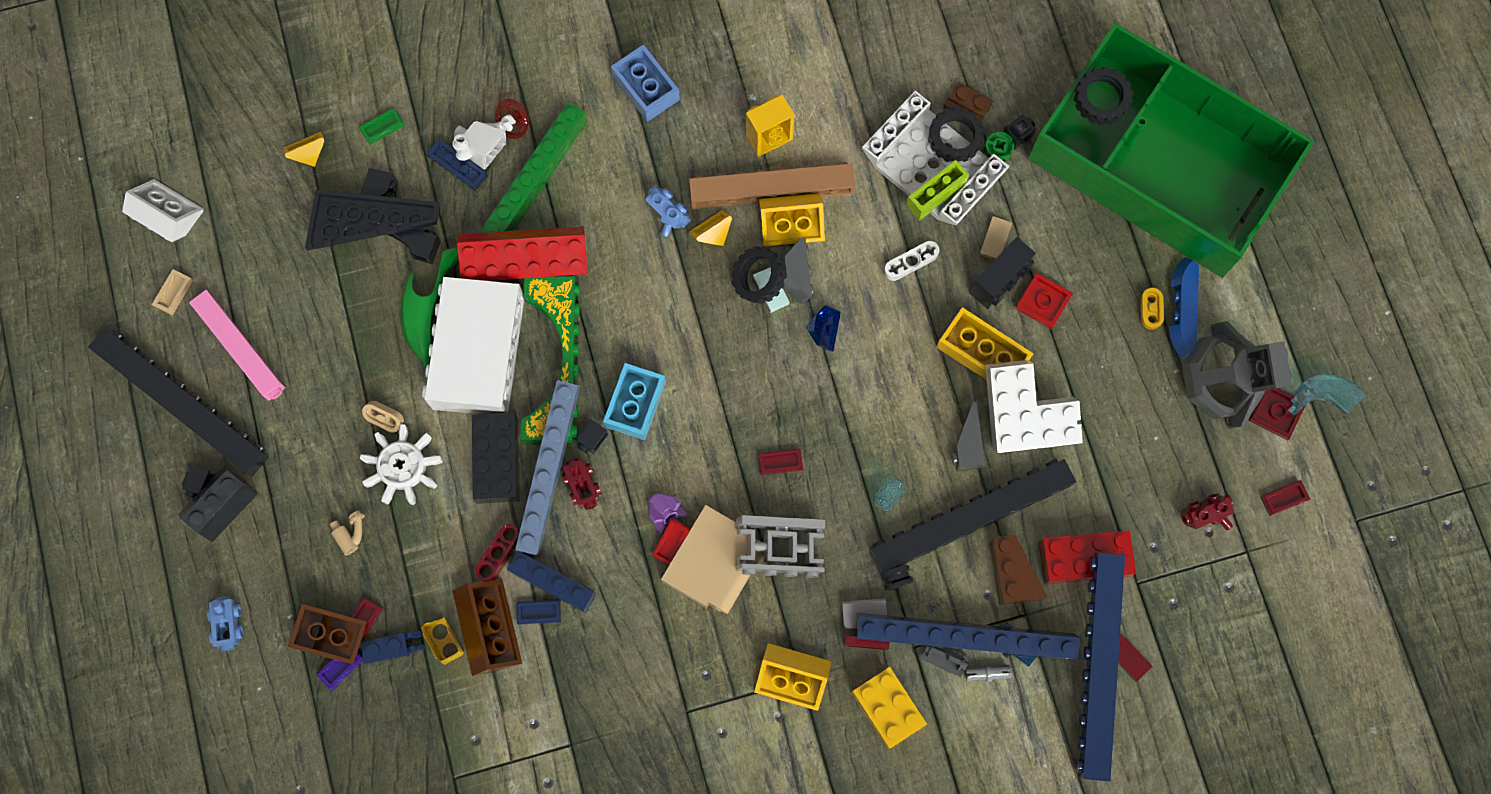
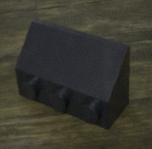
(217, 504)

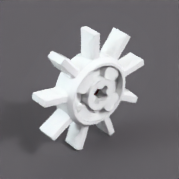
(388, 465)

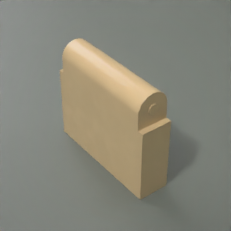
(708, 561)

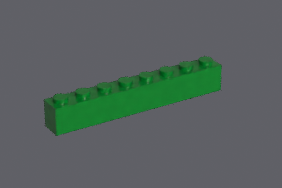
(537, 170)

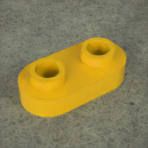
(1153, 310)

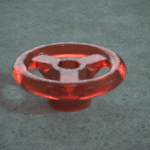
(519, 115)

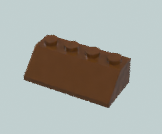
(487, 626)

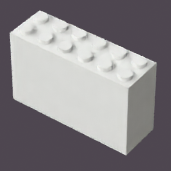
(474, 346)

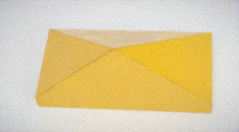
(305, 150)
(713, 229)

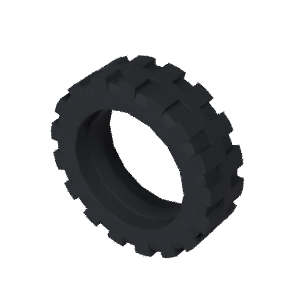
(1111, 77)
(966, 118)
(775, 281)

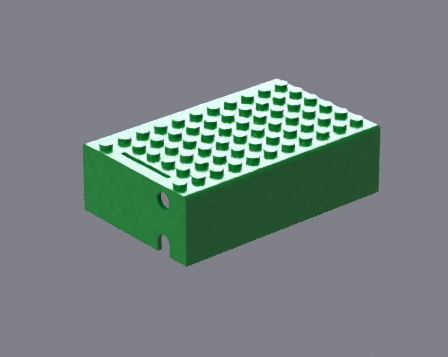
(1178, 157)

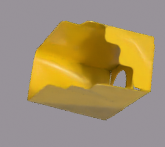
(427, 630)

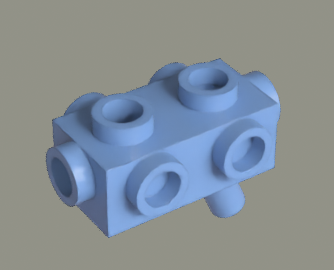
(671, 212)
(224, 615)

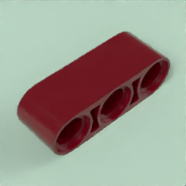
(498, 542)

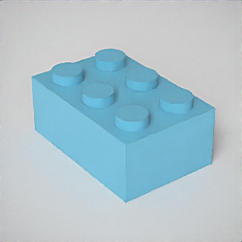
(634, 401)

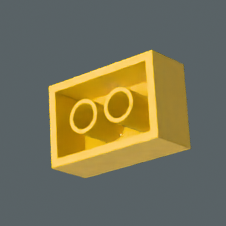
(769, 125)
(888, 708)

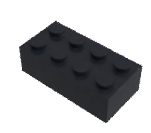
(495, 458)

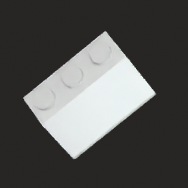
(161, 210)

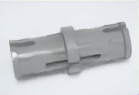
(988, 673)

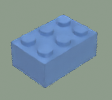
(645, 83)

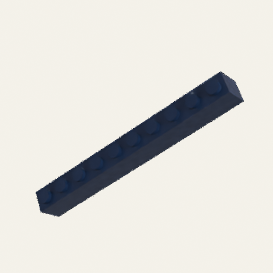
(967, 636)
(1101, 667)

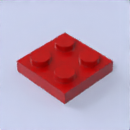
(1044, 301)

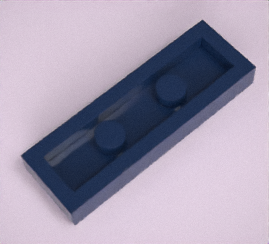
(463, 170)

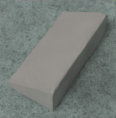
(851, 608)

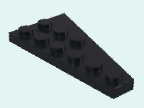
(355, 217)

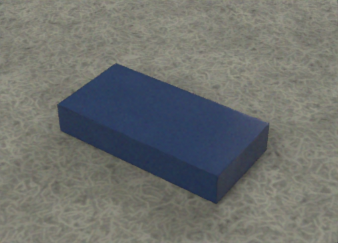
(538, 612)

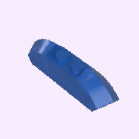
(1185, 282)

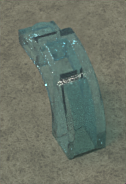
(1330, 388)

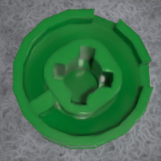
(1000, 145)

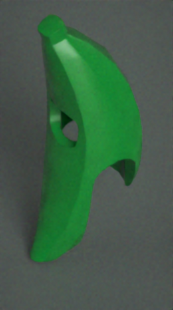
(417, 311)

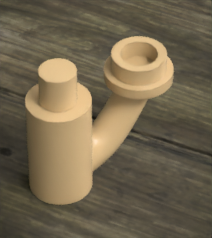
(343, 538)

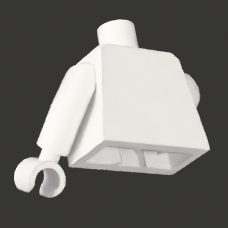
(482, 141)

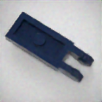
(390, 647)

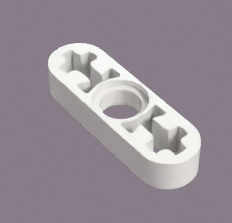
(895, 263)

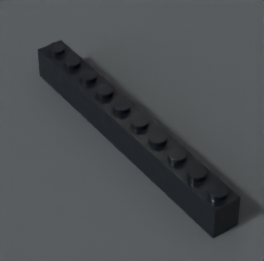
(178, 402)
(973, 516)

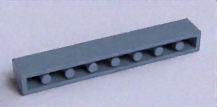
(548, 467)

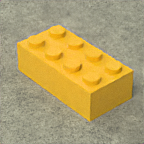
(979, 344)

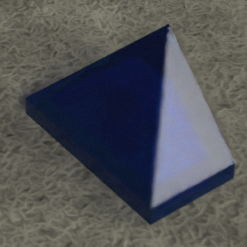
(824, 327)

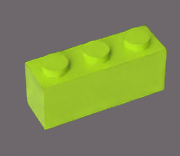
(937, 190)

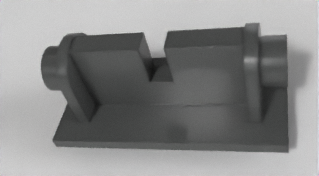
(946, 659)

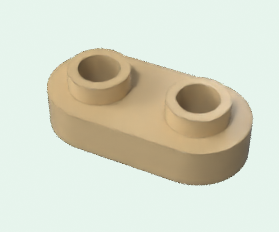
(382, 416)

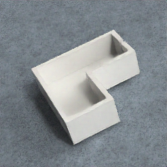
(1020, 420)

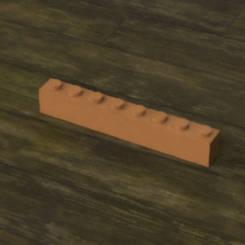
(750, 187)

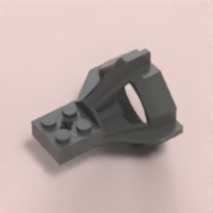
(1252, 370)

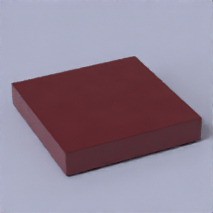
(1273, 413)

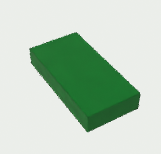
(381, 126)

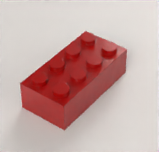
(1068, 557)

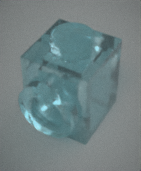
(889, 494)

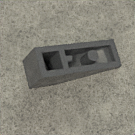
(969, 447)

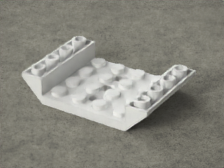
(903, 151)

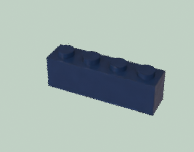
(551, 582)

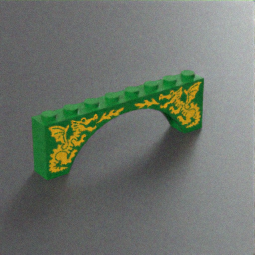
(556, 300)

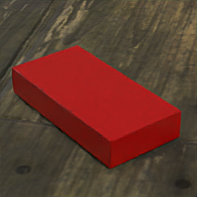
(671, 541)

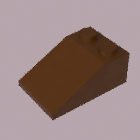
(327, 634)

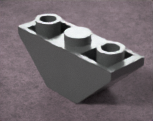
(798, 271)

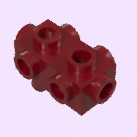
(578, 475)
(1211, 510)

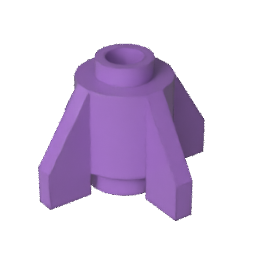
(664, 508)

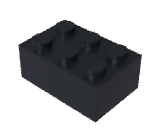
(1003, 273)

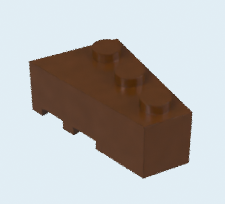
(1013, 573)

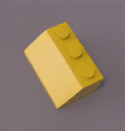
(791, 218)
(793, 677)

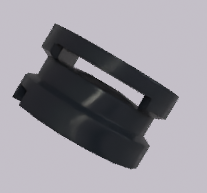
(895, 575)

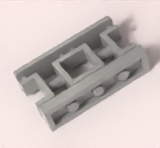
(780, 529)

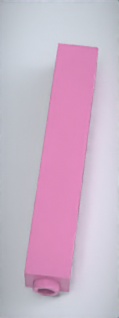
(237, 345)

